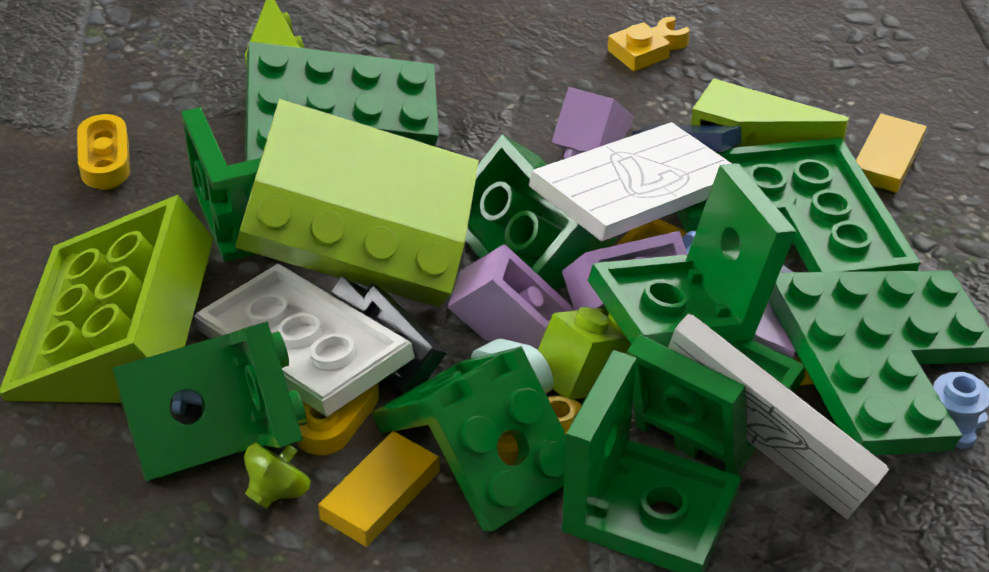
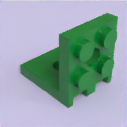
(219, 188)
(721, 278)
(240, 396)
(698, 403)
(469, 412)
(616, 480)

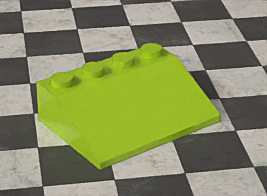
(360, 204)
(109, 303)

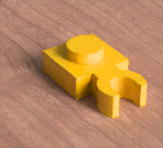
(644, 46)

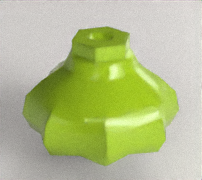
(273, 475)

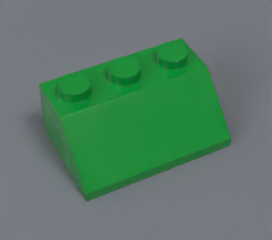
(516, 215)

